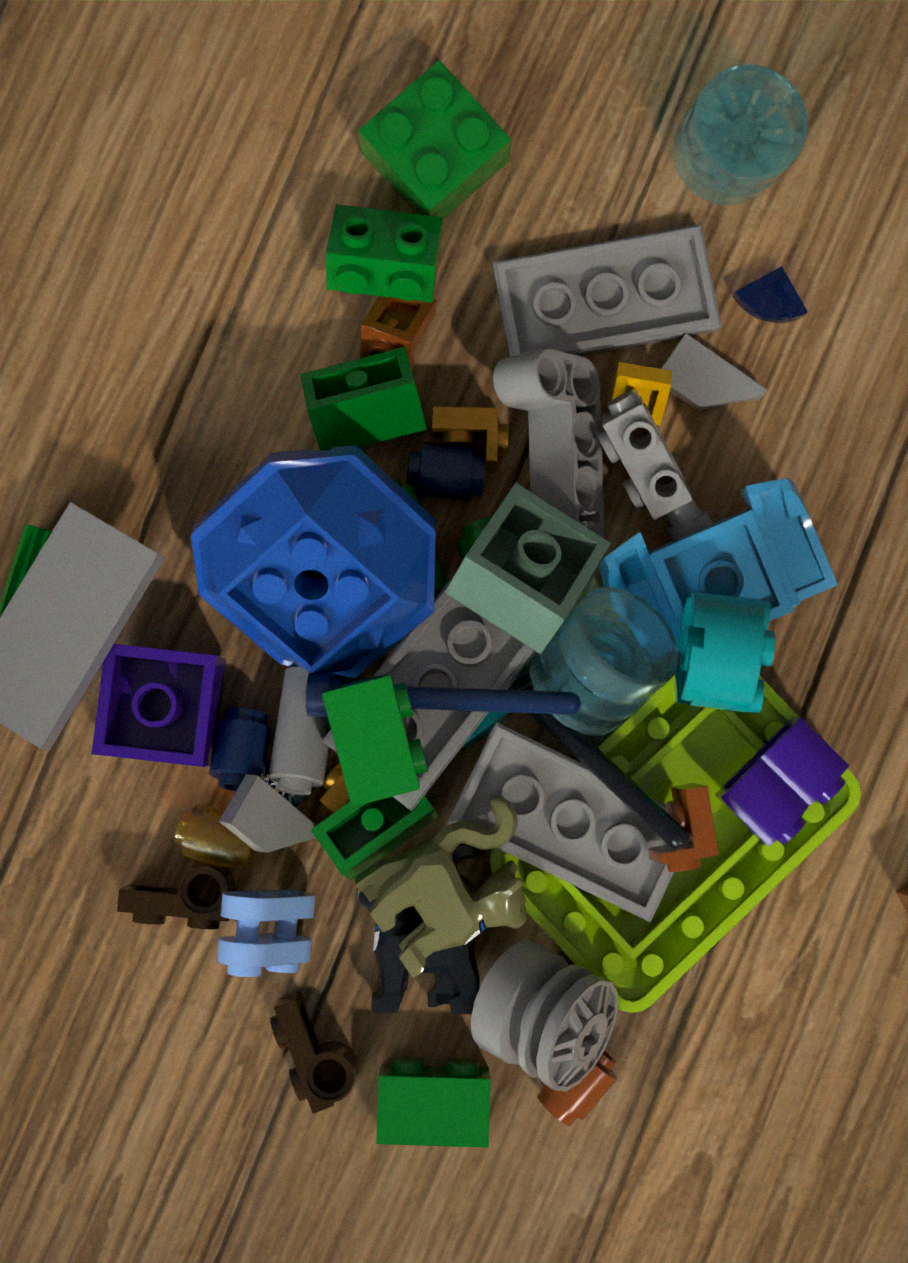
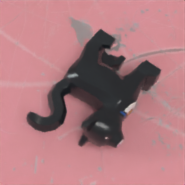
(454, 967)

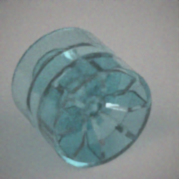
(740, 134)

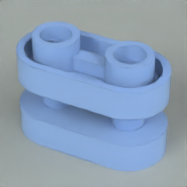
(276, 951)

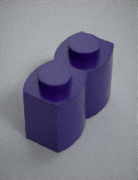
(783, 782)

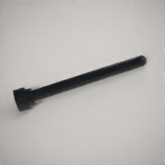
(609, 774)

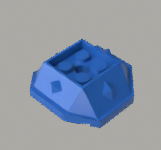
(329, 517)

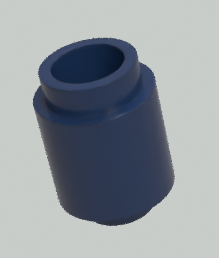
(446, 471)
(239, 747)

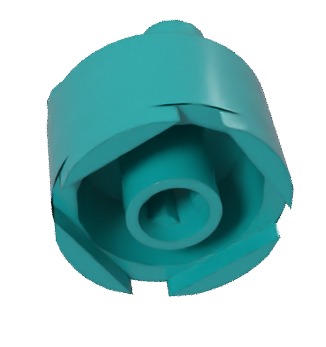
(723, 651)

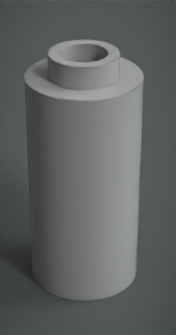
(298, 747)

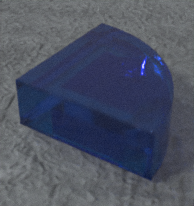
(771, 298)

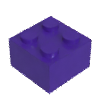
(158, 705)

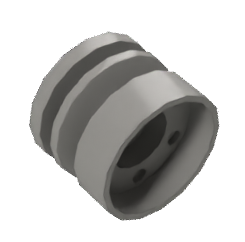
(544, 1015)

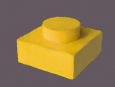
(650, 383)

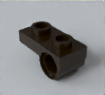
(154, 903)
(294, 1030)

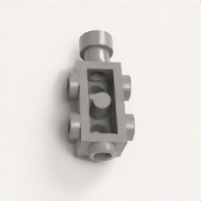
(646, 461)

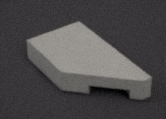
(707, 379)
(265, 817)

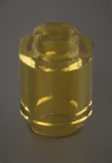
(208, 840)

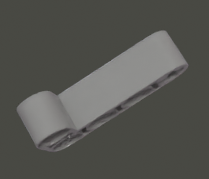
(564, 428)

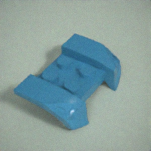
(756, 554)

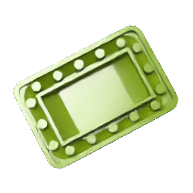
(661, 749)

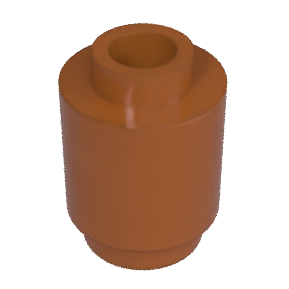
(583, 1097)

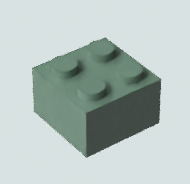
(527, 568)

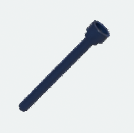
(457, 698)

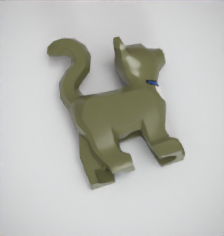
(433, 885)

